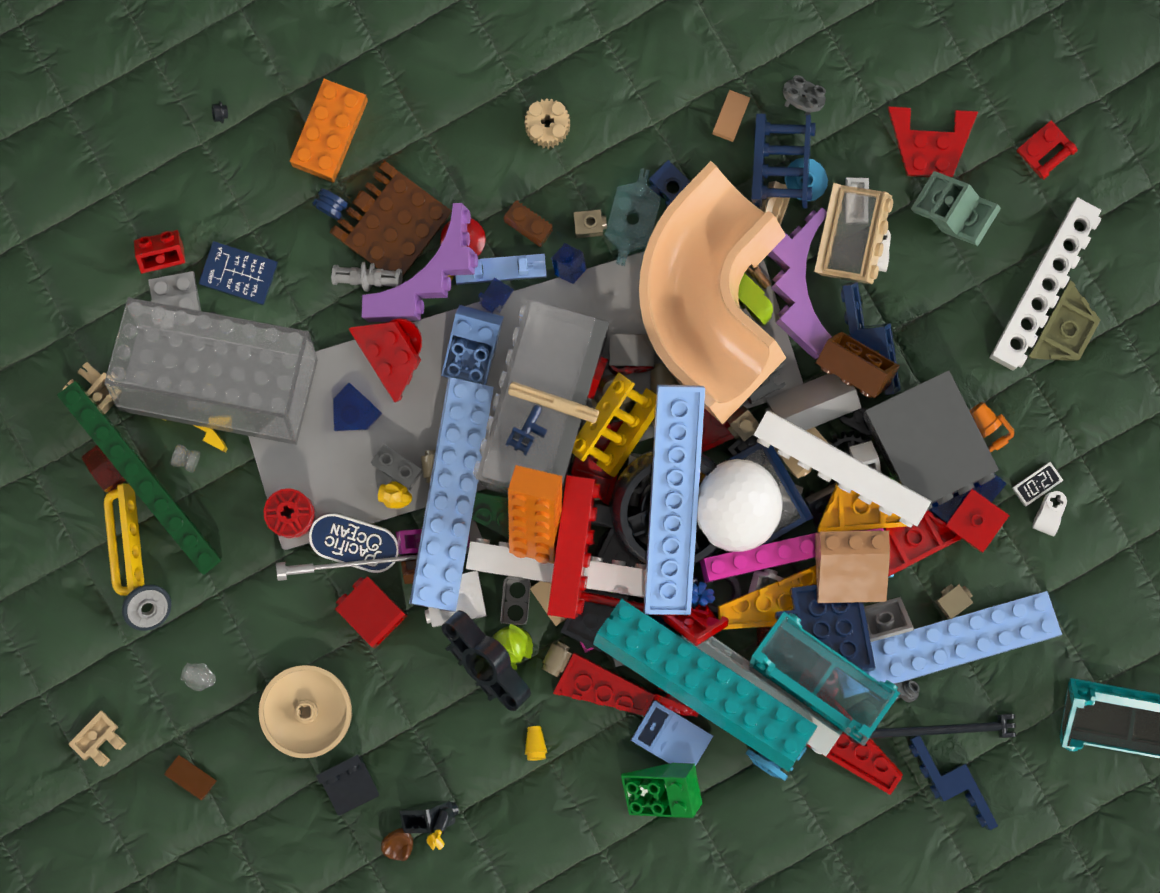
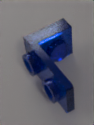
(495, 296)

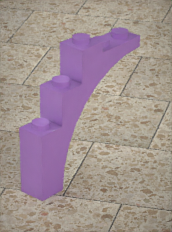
(431, 281)
(799, 319)

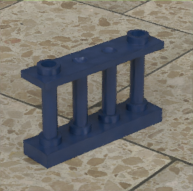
(763, 150)

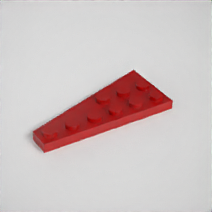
(866, 762)

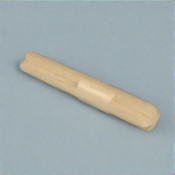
(554, 402)

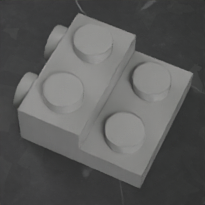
(176, 290)

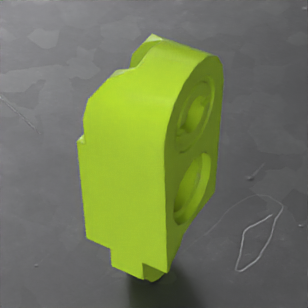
(755, 301)

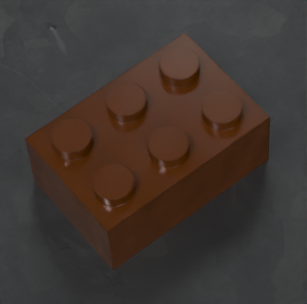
(857, 365)

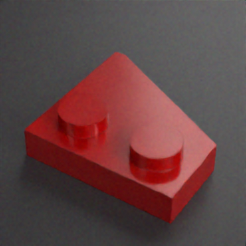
(696, 626)

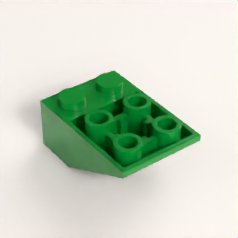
(663, 791)

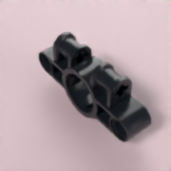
(499, 677)

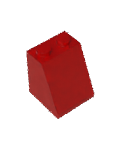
(370, 611)

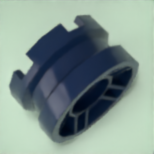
(330, 203)

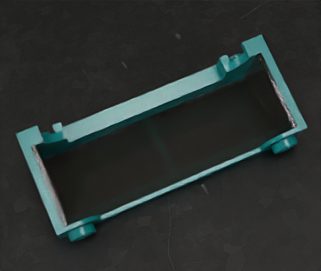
(1111, 718)

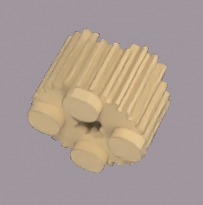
(551, 111)

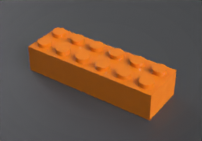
(534, 514)

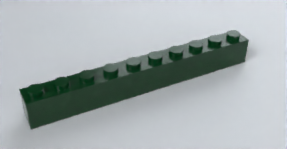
(139, 477)

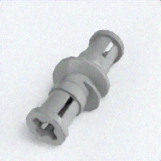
(366, 276)

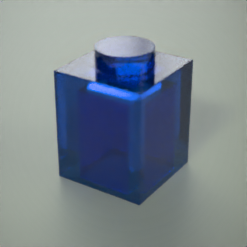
(569, 263)

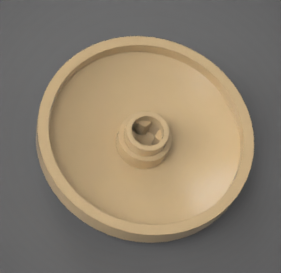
(305, 711)

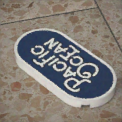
(351, 540)

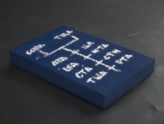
(238, 273)

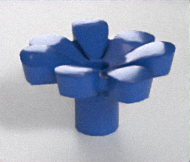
(701, 595)

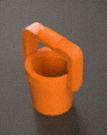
(988, 422)

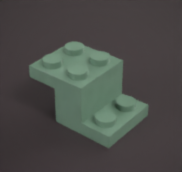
(955, 208)

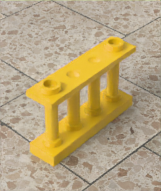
(629, 433)

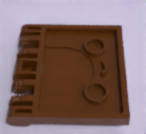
(394, 224)

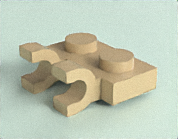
(94, 735)

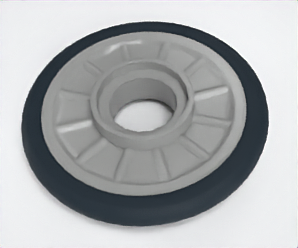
(146, 620)

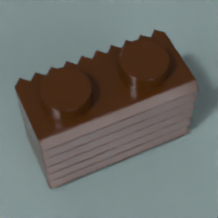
(528, 223)

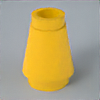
(535, 744)

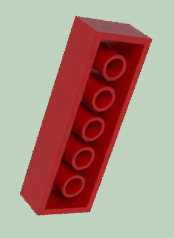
(572, 547)

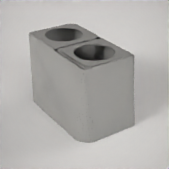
(630, 350)
(515, 601)

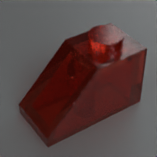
(102, 469)

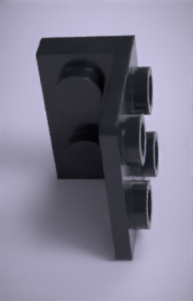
(348, 784)

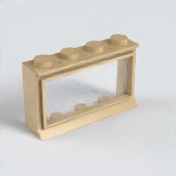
(853, 233)

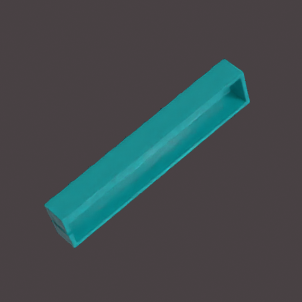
(705, 685)

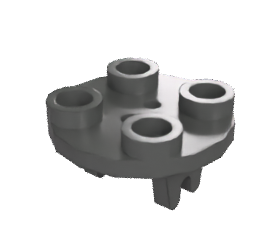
(804, 95)

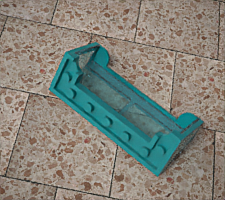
(823, 679)

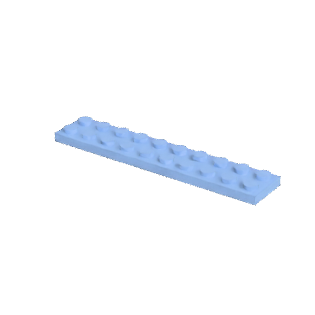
(451, 495)
(674, 499)
(965, 639)

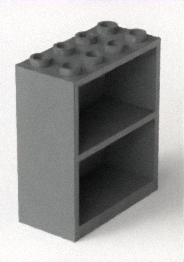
(931, 440)

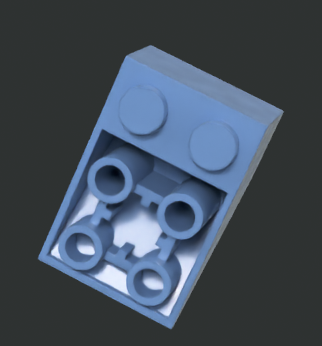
(472, 345)
(671, 736)

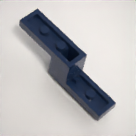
(873, 336)
(952, 783)

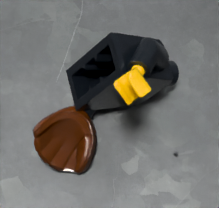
(423, 818)

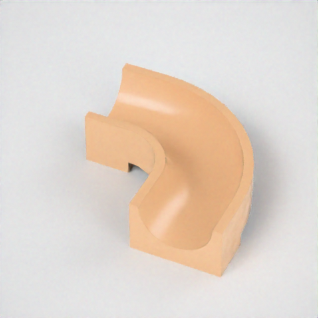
(693, 288)

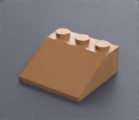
(852, 566)

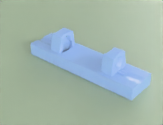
(506, 269)

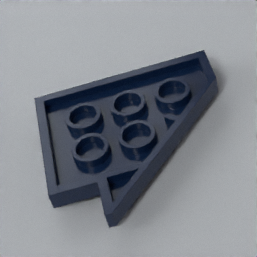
(835, 624)

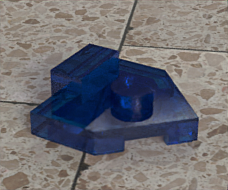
(353, 410)

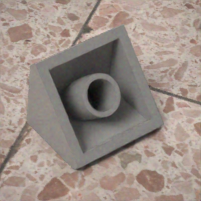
(887, 619)

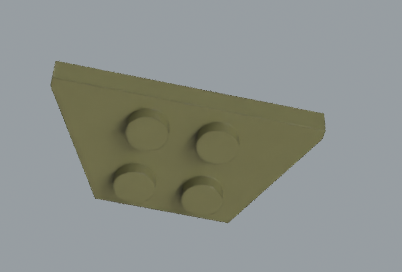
(1067, 328)

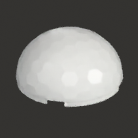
(739, 505)

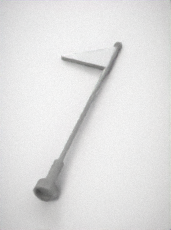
(283, 570)

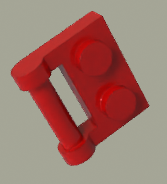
(1043, 143)

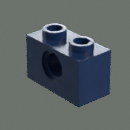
(665, 176)

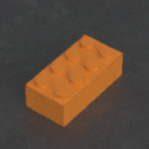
(328, 130)

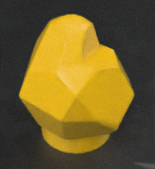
(394, 495)

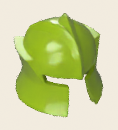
(516, 642)

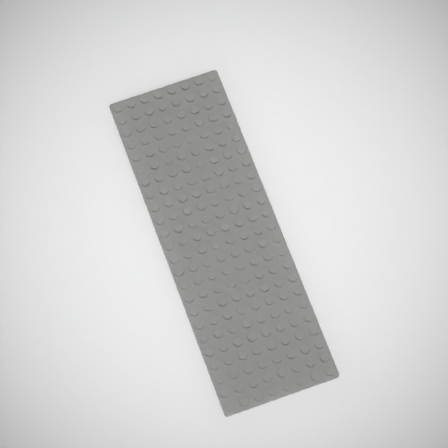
(337, 466)

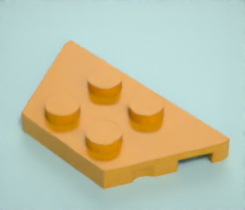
(850, 513)

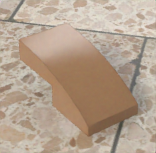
(731, 115)

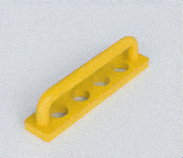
(131, 539)

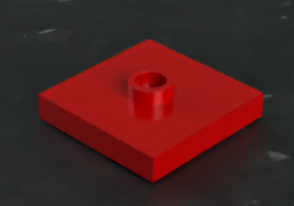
(977, 520)

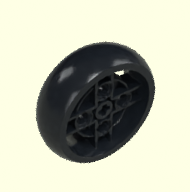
(633, 522)

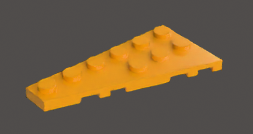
(760, 606)

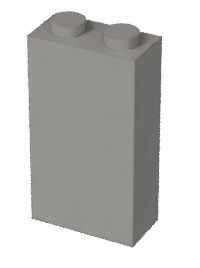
(815, 402)

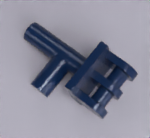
(523, 434)

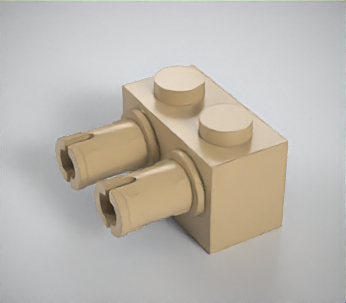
(98, 390)

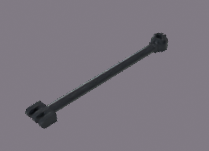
(1000, 726)

